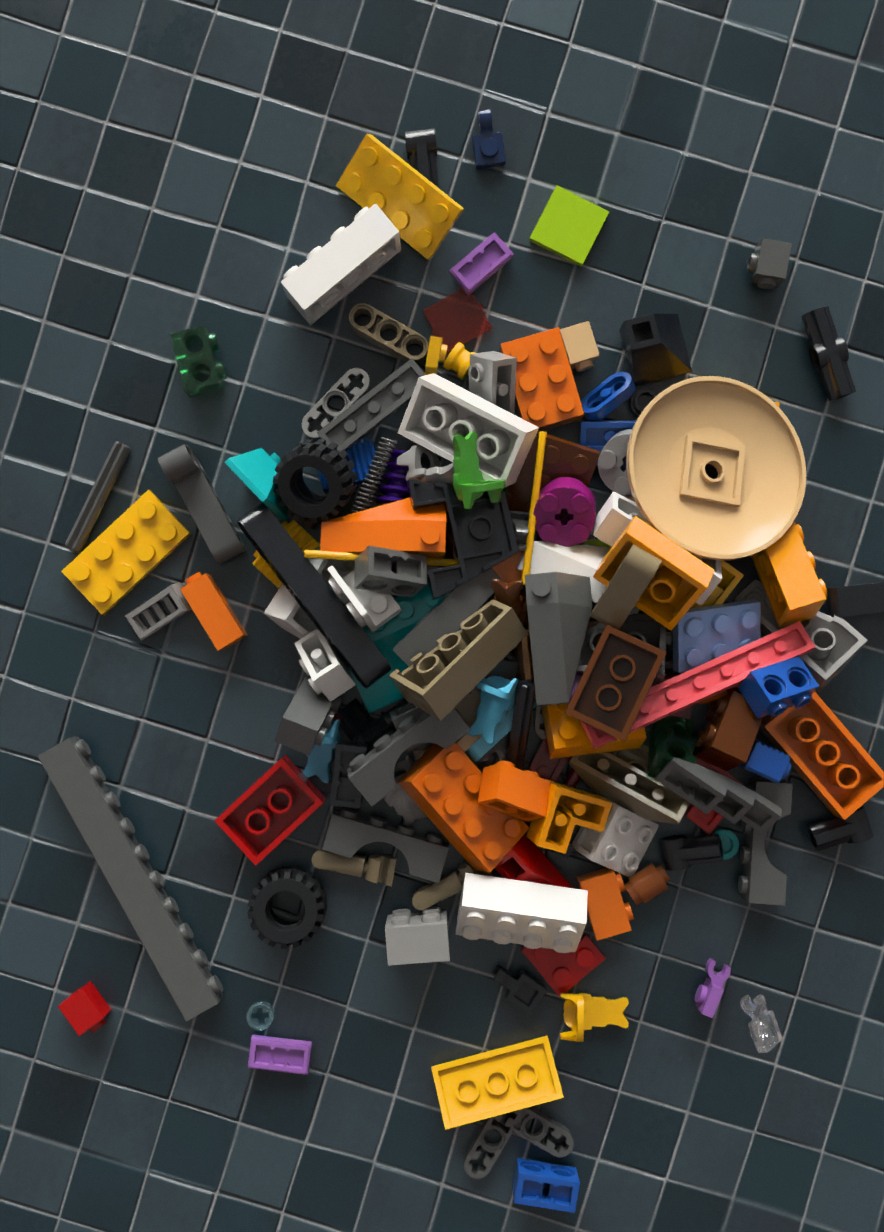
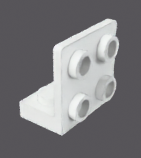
(365, 606)
(620, 843)

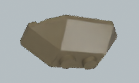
(624, 780)

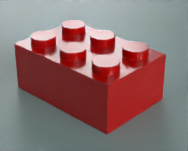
(270, 810)

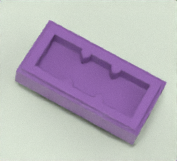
(481, 263)
(279, 1054)

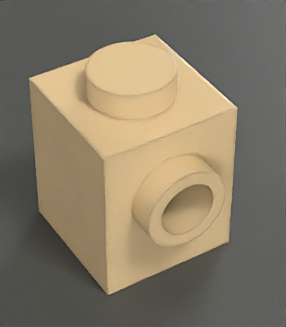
(580, 346)

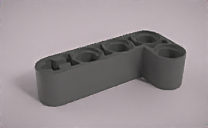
(203, 503)

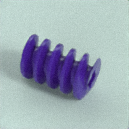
(397, 485)

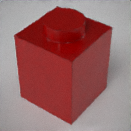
(85, 1009)

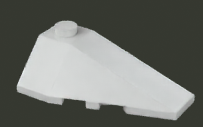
(574, 560)

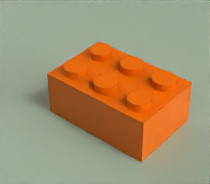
(544, 380)

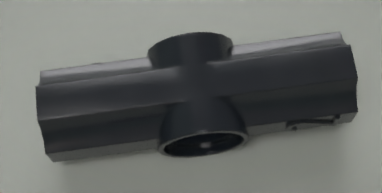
(828, 353)

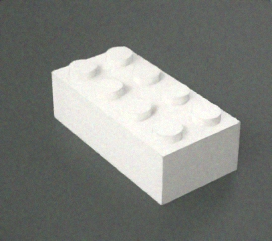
(342, 263)
(445, 409)
(521, 913)

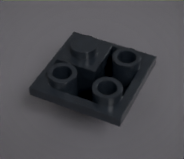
(654, 348)

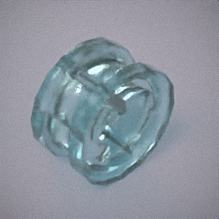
(255, 1022)

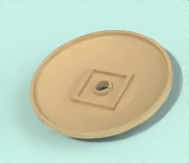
(748, 444)

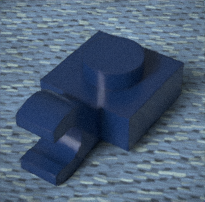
(488, 146)

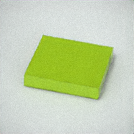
(568, 226)

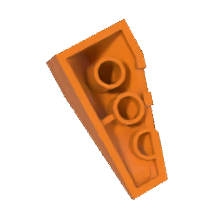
(388, 527)

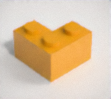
(565, 809)

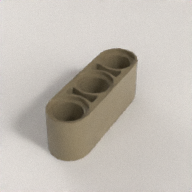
(382, 322)
(625, 587)

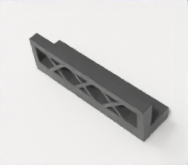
(372, 408)

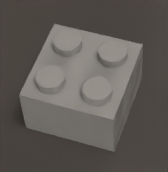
(417, 936)

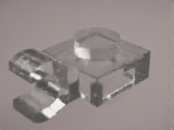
(763, 1026)

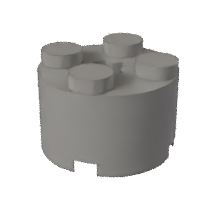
(612, 465)

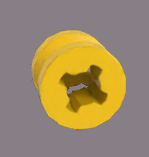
(458, 360)

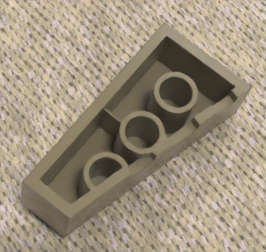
(460, 660)

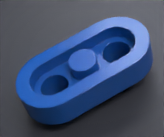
(607, 396)

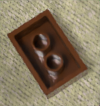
(615, 683)

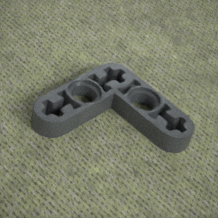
(515, 1123)

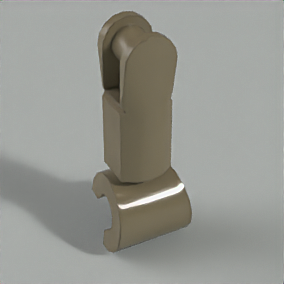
(377, 868)
(447, 886)

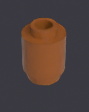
(647, 884)

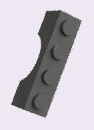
(375, 771)
(350, 833)
(760, 879)

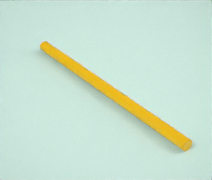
(534, 498)
(352, 556)

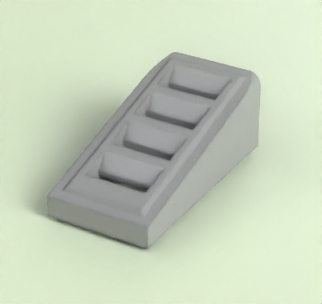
(173, 600)

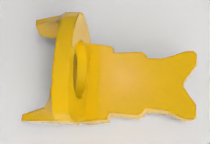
(585, 1011)

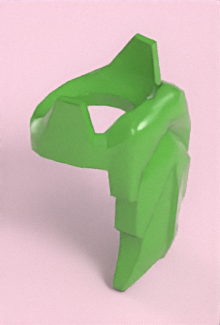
(467, 477)

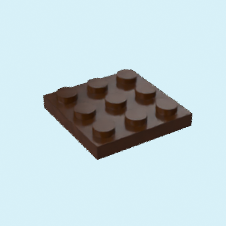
(561, 459)

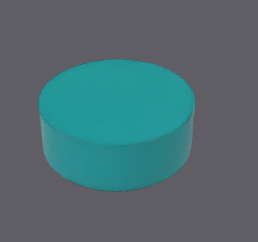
(729, 842)

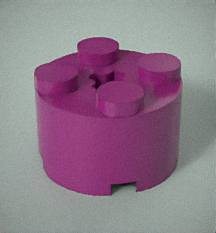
(561, 528)

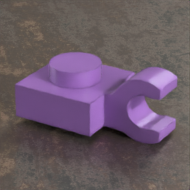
(709, 994)

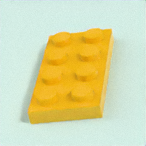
(402, 193)
(126, 552)
(496, 1082)

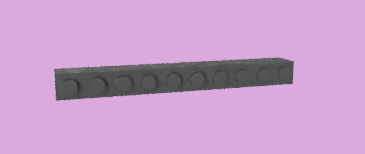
(132, 877)

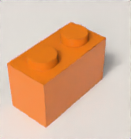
(514, 791)
(605, 905)

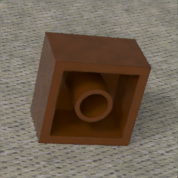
(727, 732)

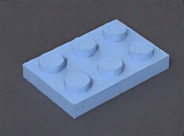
(714, 631)

